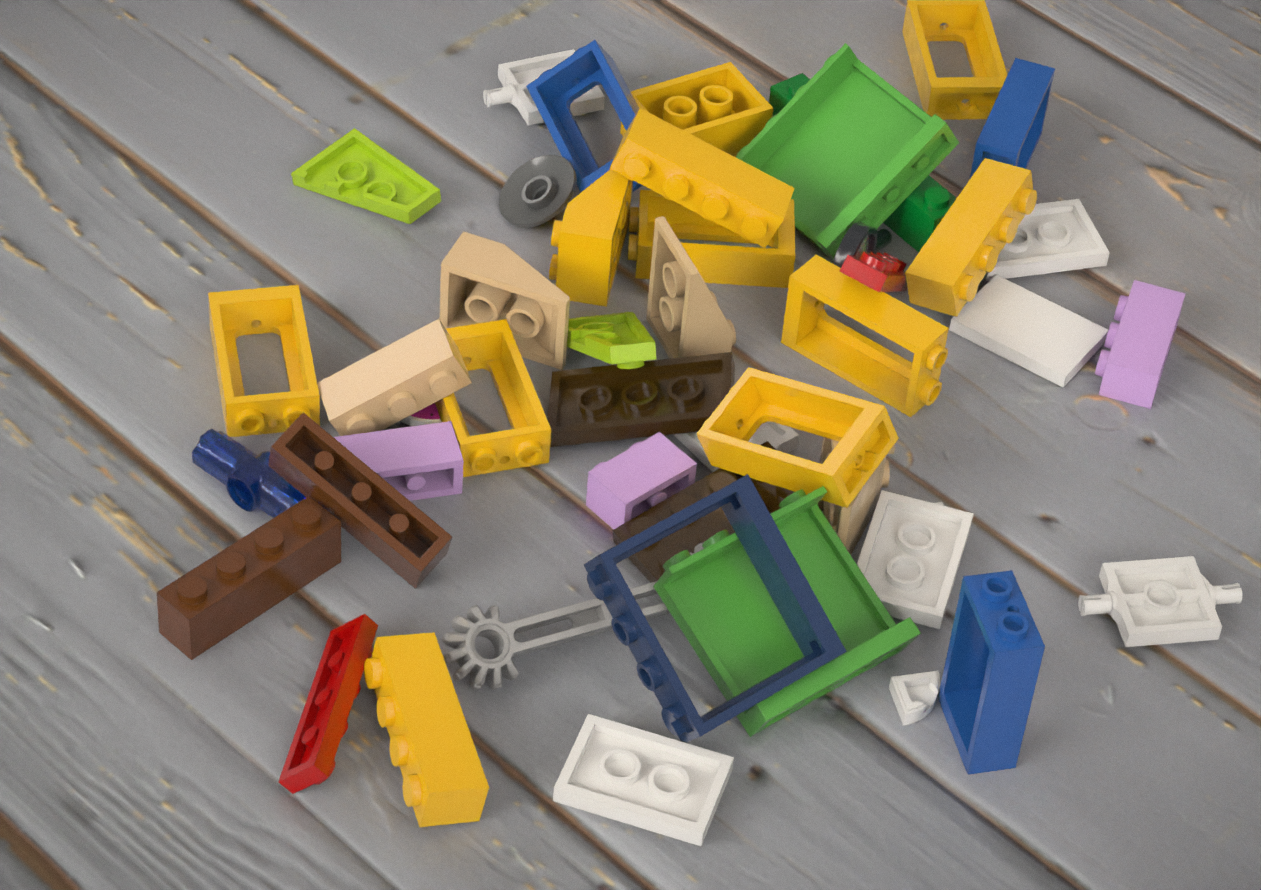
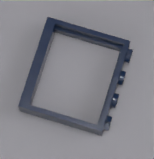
(778, 573)

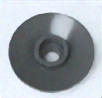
(537, 191)

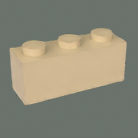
(394, 381)

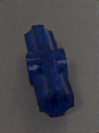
(245, 474)

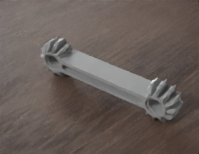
(586, 618)

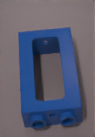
(565, 83)
(1016, 116)
(990, 671)

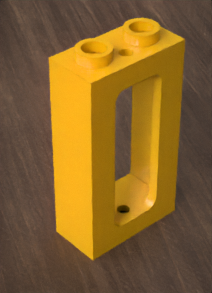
(966, 23)
(714, 262)
(261, 312)
(854, 356)
(760, 397)
(528, 442)

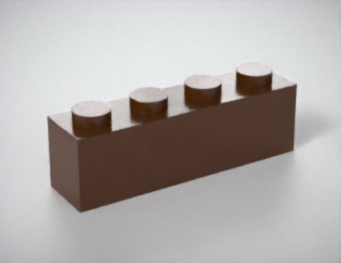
(360, 500)
(249, 577)

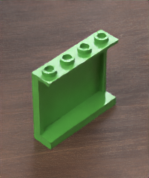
(848, 149)
(740, 630)

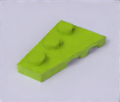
(369, 178)
(612, 339)

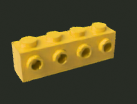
(702, 178)
(970, 237)
(426, 730)

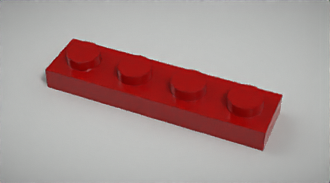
(877, 271)
(328, 705)

